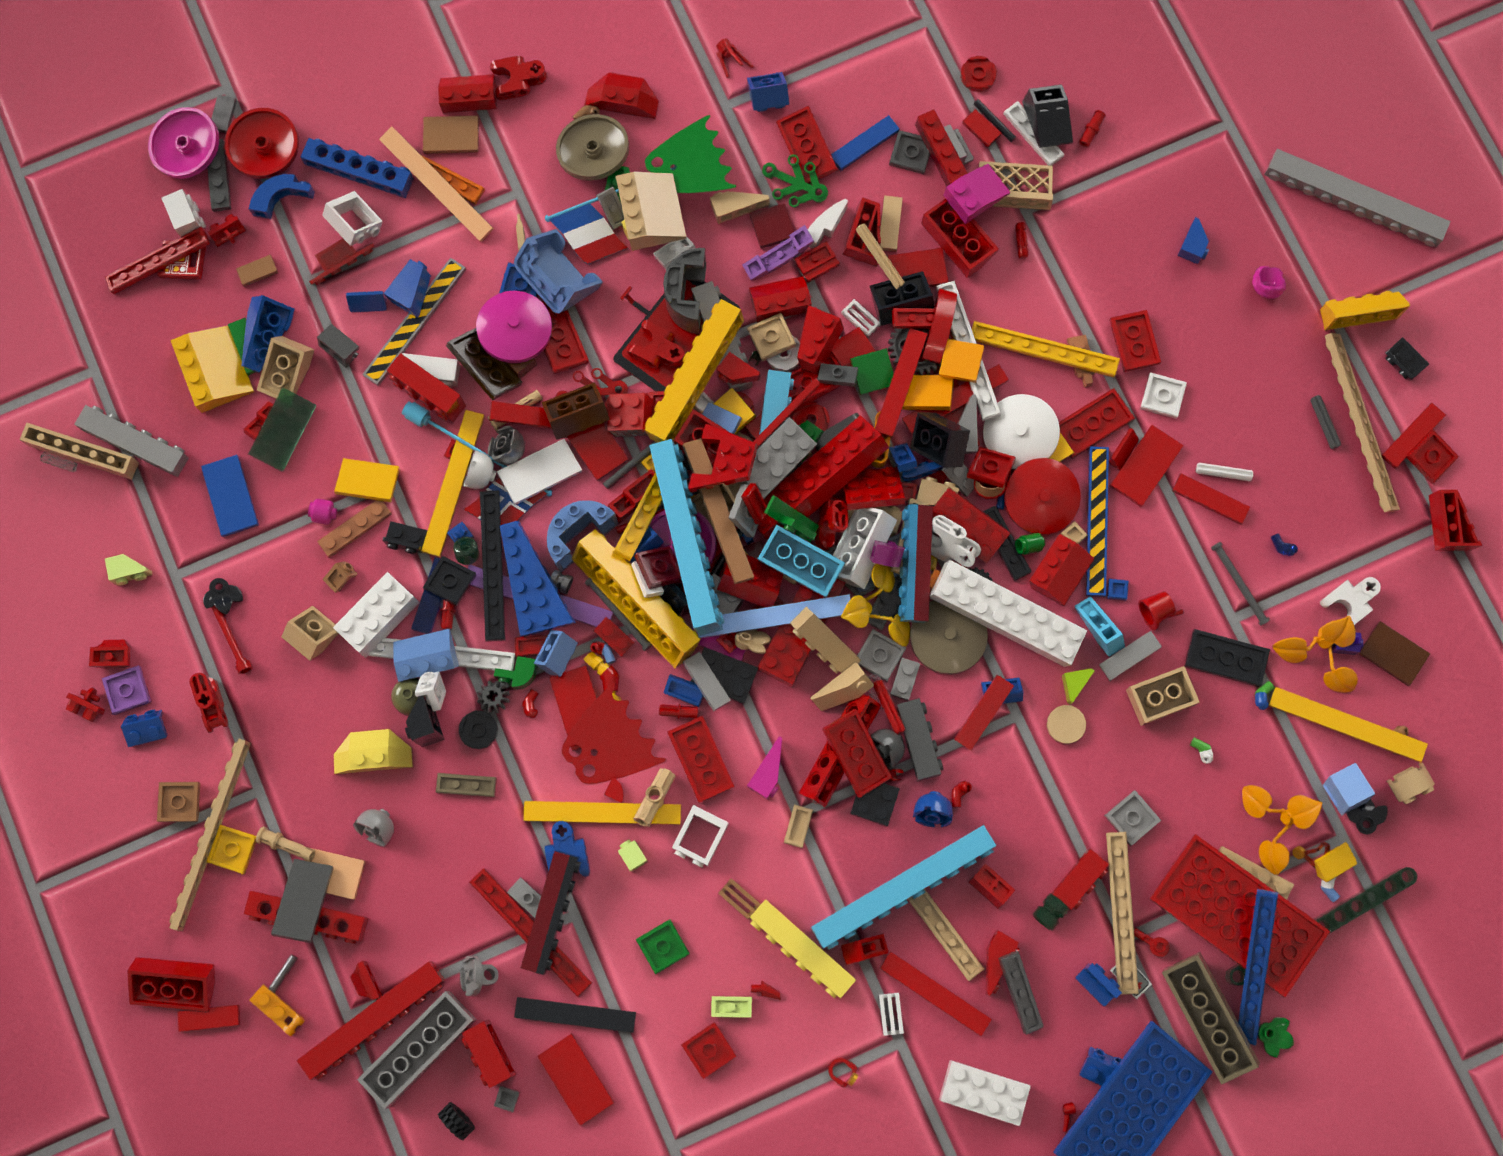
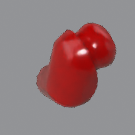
(528, 705)
(959, 791)

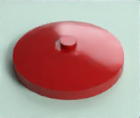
(261, 143)
(1042, 496)

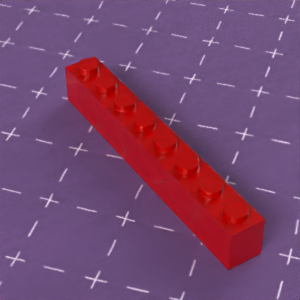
(370, 1021)

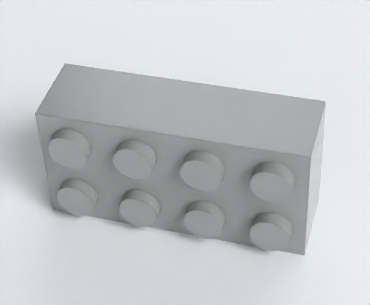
(779, 456)

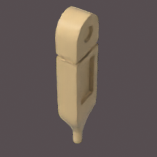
(520, 232)

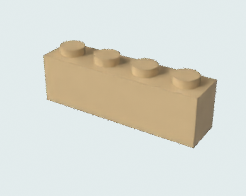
(823, 640)

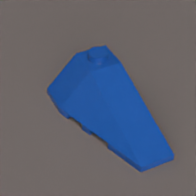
(264, 321)

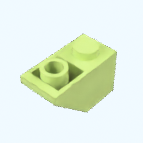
(123, 569)

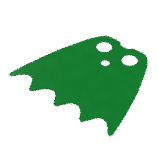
(695, 160)

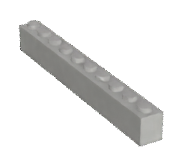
(1357, 198)

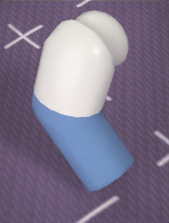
(1328, 889)

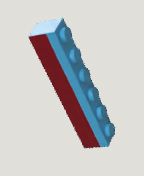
(916, 563)

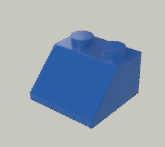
(768, 91)

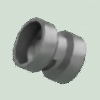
(561, 581)

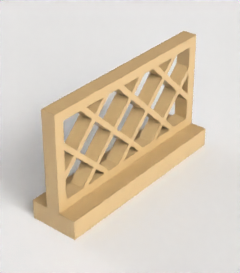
(1033, 198)

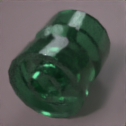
(1050, 912)

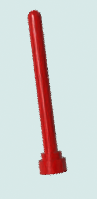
(242, 664)

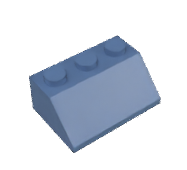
(424, 654)

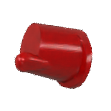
(1157, 609)

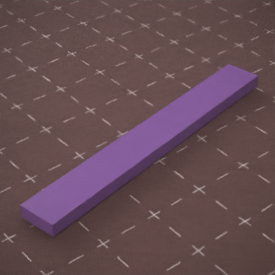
(578, 610)

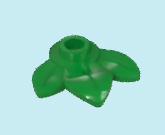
(1278, 1036)

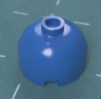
(933, 809)

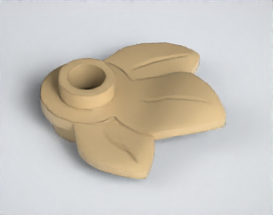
(752, 640)

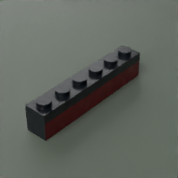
(550, 912)

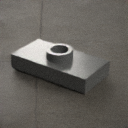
(838, 375)

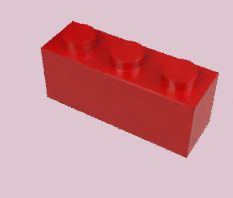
(1081, 879)

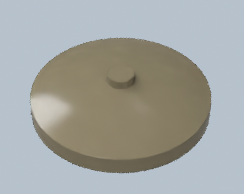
(592, 147)
(948, 640)

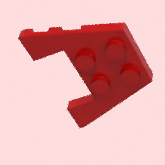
(732, 462)

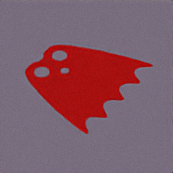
(614, 737)

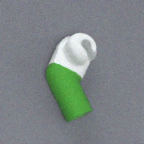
(1204, 749)

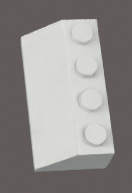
(858, 541)

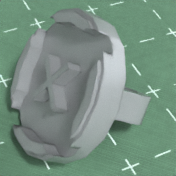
(473, 977)

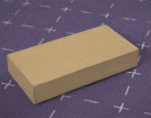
(798, 826)

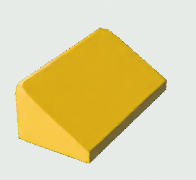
(1335, 862)

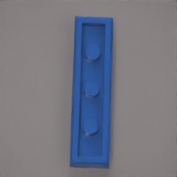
(865, 142)

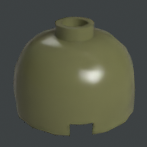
(404, 695)

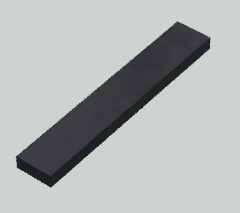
(575, 1014)

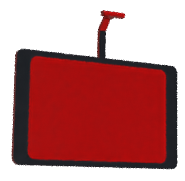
(661, 377)

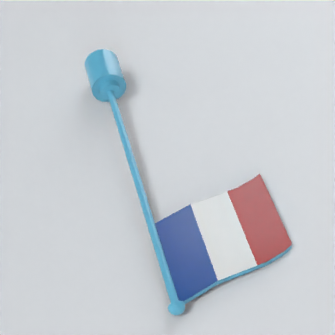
(587, 231)

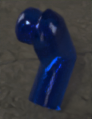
(1282, 547)

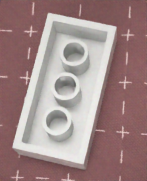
(376, 614)
(984, 1092)

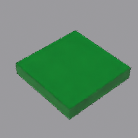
(874, 371)
(662, 946)

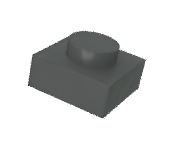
(507, 1098)

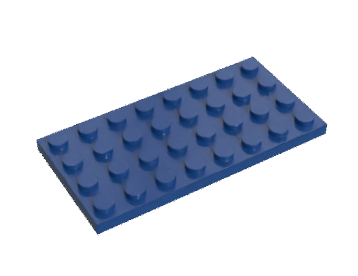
(1138, 1099)

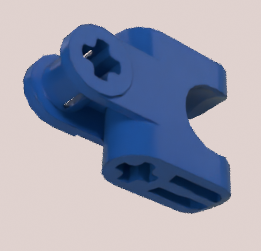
(568, 845)

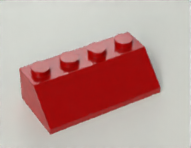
(964, 243)
(171, 984)

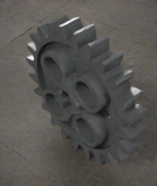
(898, 339)

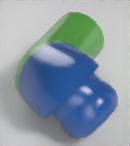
(1261, 698)

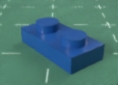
(903, 457)

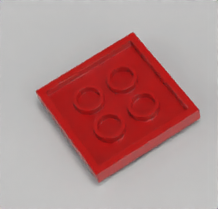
(874, 489)

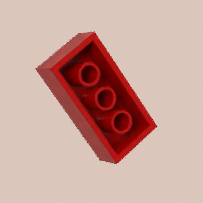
(426, 388)

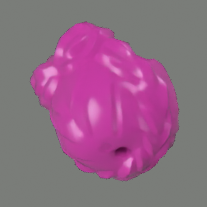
(1269, 282)

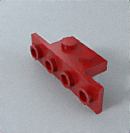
(336, 256)

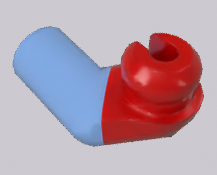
(603, 649)

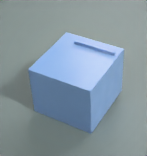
(1348, 789)

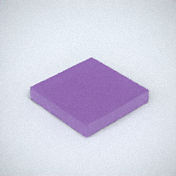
(126, 690)

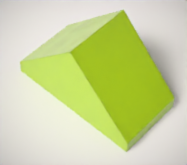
(1074, 683)

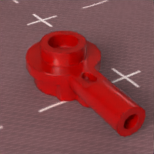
(1158, 946)

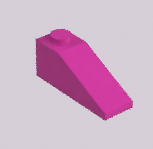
(767, 774)

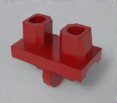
(227, 231)
(92, 710)

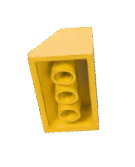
(1363, 310)

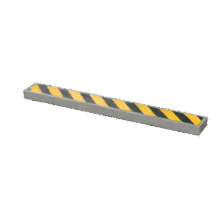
(411, 325)

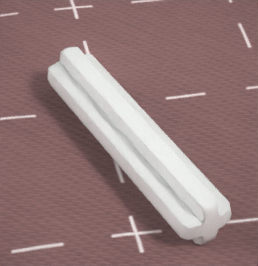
(1223, 471)

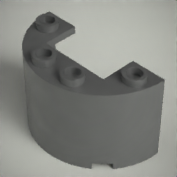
(689, 267)

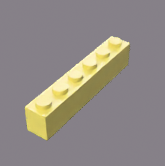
(803, 949)

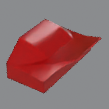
(110, 654)
(365, 982)

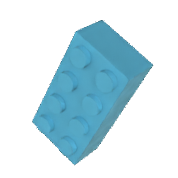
(801, 561)

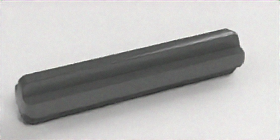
(1325, 422)

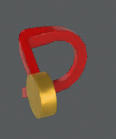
(853, 1077)

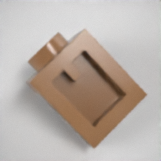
(339, 575)

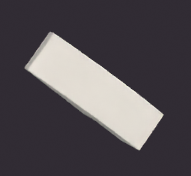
(827, 222)

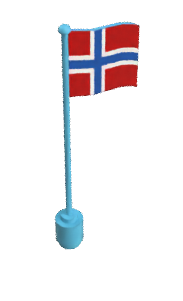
(509, 511)

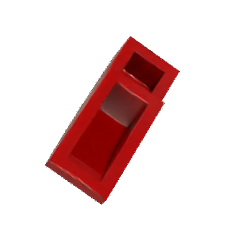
(629, 499)

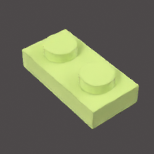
(731, 1006)

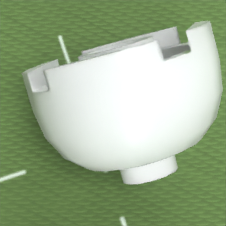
(479, 471)

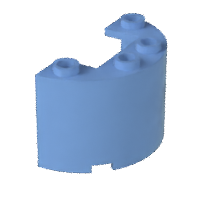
(571, 522)

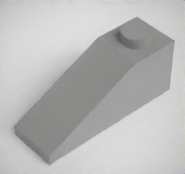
(969, 420)

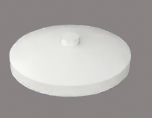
(1024, 429)

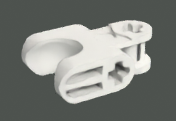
(952, 542)
(1354, 597)

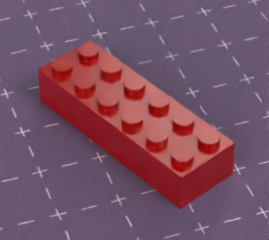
(786, 651)

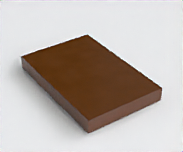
(1394, 653)

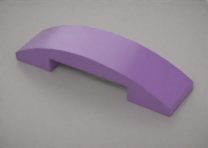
(779, 255)

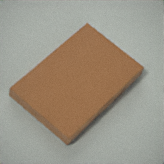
(450, 134)

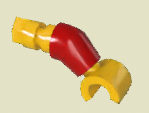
(607, 673)

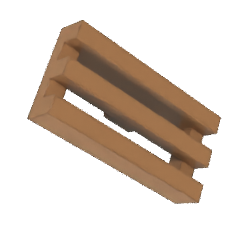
(727, 887)

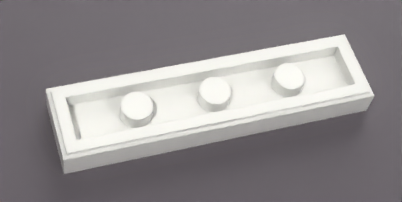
(1018, 118)

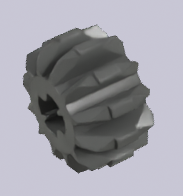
(499, 700)

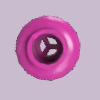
(322, 511)

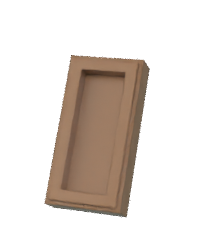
(257, 270)

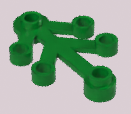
(797, 183)

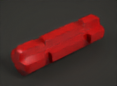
(1021, 238)

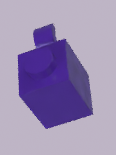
(1353, 649)

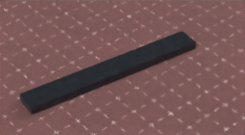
(492, 566)

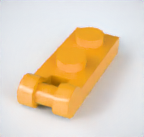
(276, 1009)

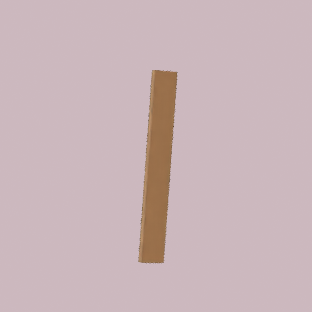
(719, 514)

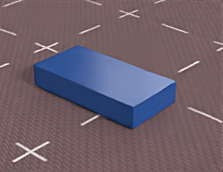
(683, 690)

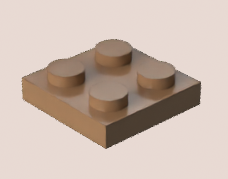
(178, 802)

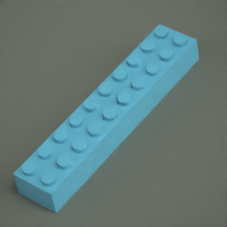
(686, 538)
(904, 886)

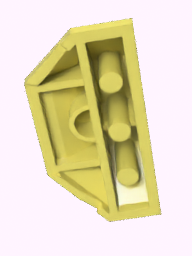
(372, 752)

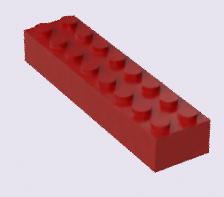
(827, 471)

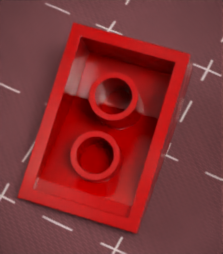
(693, 429)

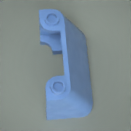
(551, 273)

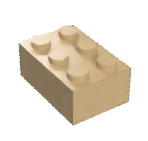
(1162, 696)

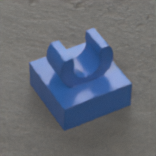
(459, 531)

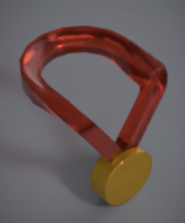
(1300, 853)

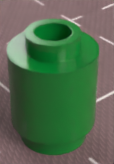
(1030, 543)

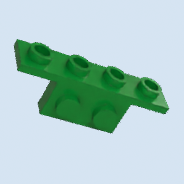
(791, 519)

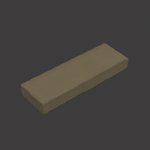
(466, 785)

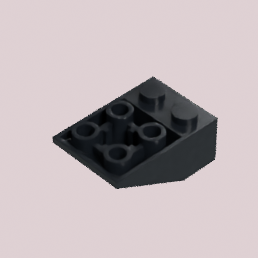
(1049, 115)

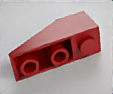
(999, 946)

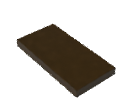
(491, 374)

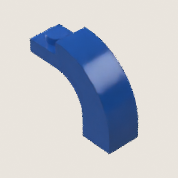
(273, 190)

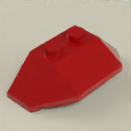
(623, 95)

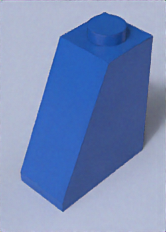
(409, 287)

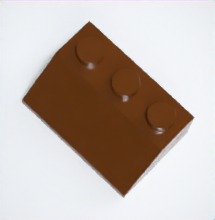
(575, 411)

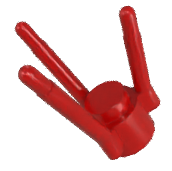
(727, 50)

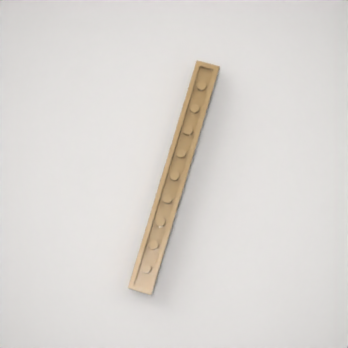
(1362, 423)
(205, 842)

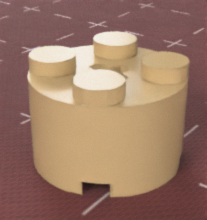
(1411, 783)

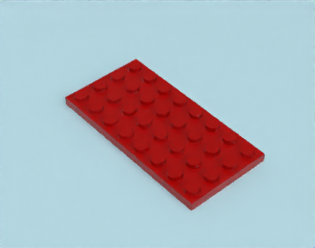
(1218, 904)

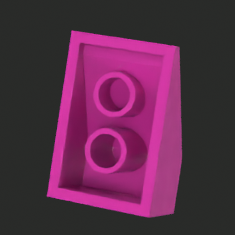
(975, 192)

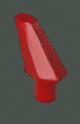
(765, 990)

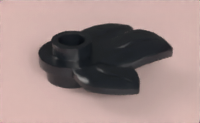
(222, 598)
(892, 602)
(1368, 813)

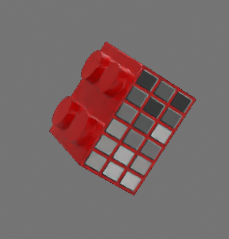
(628, 414)

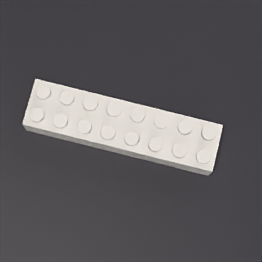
(1007, 613)

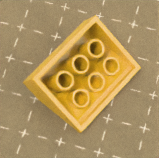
(211, 367)

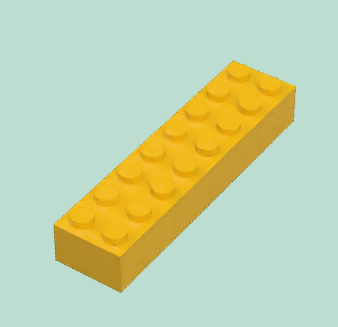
(695, 372)
(650, 614)

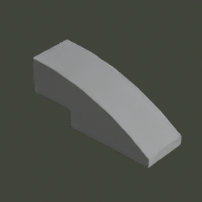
(1130, 655)

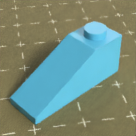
(1100, 626)

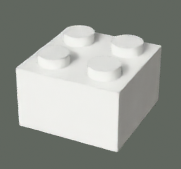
(183, 212)

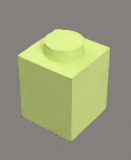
(632, 855)

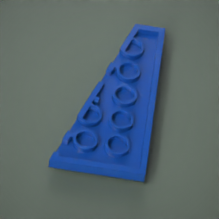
(533, 591)

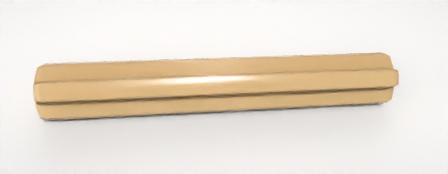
(880, 256)

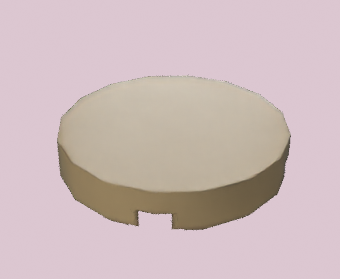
(1066, 724)

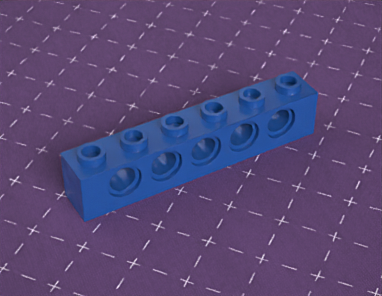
(316, 148)

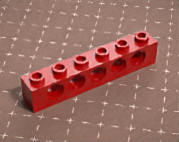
(827, 770)
(356, 924)

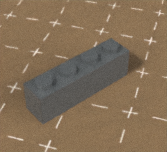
(918, 739)

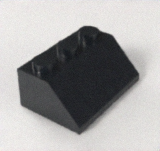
(913, 294)
(423, 724)

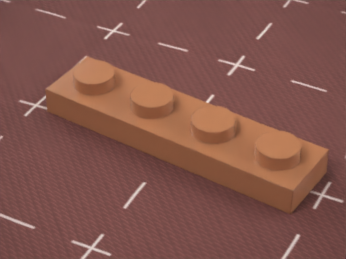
(354, 528)

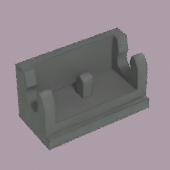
(338, 345)

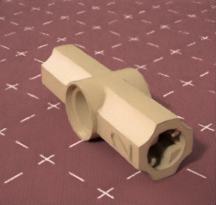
(649, 806)

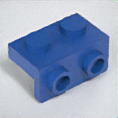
(143, 728)
(1097, 984)
(1098, 1066)

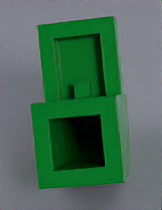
(521, 677)

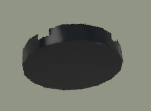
(478, 730)

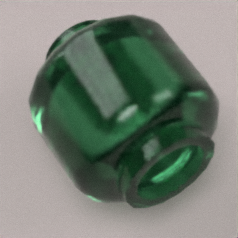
(466, 550)

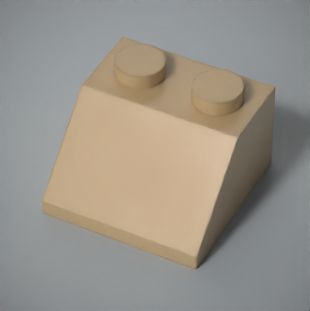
(310, 632)

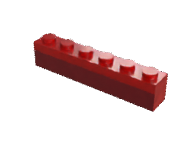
(940, 147)

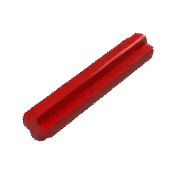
(889, 707)

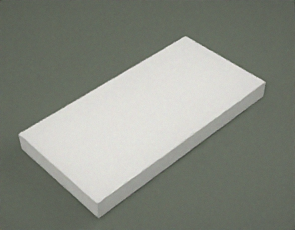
(539, 471)

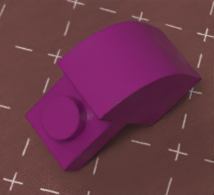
(887, 553)

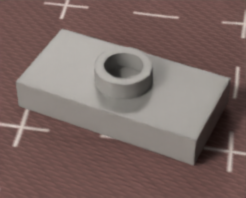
(525, 896)

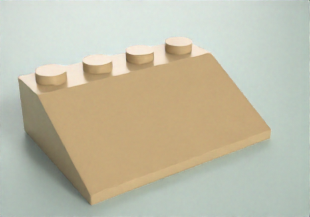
(650, 209)

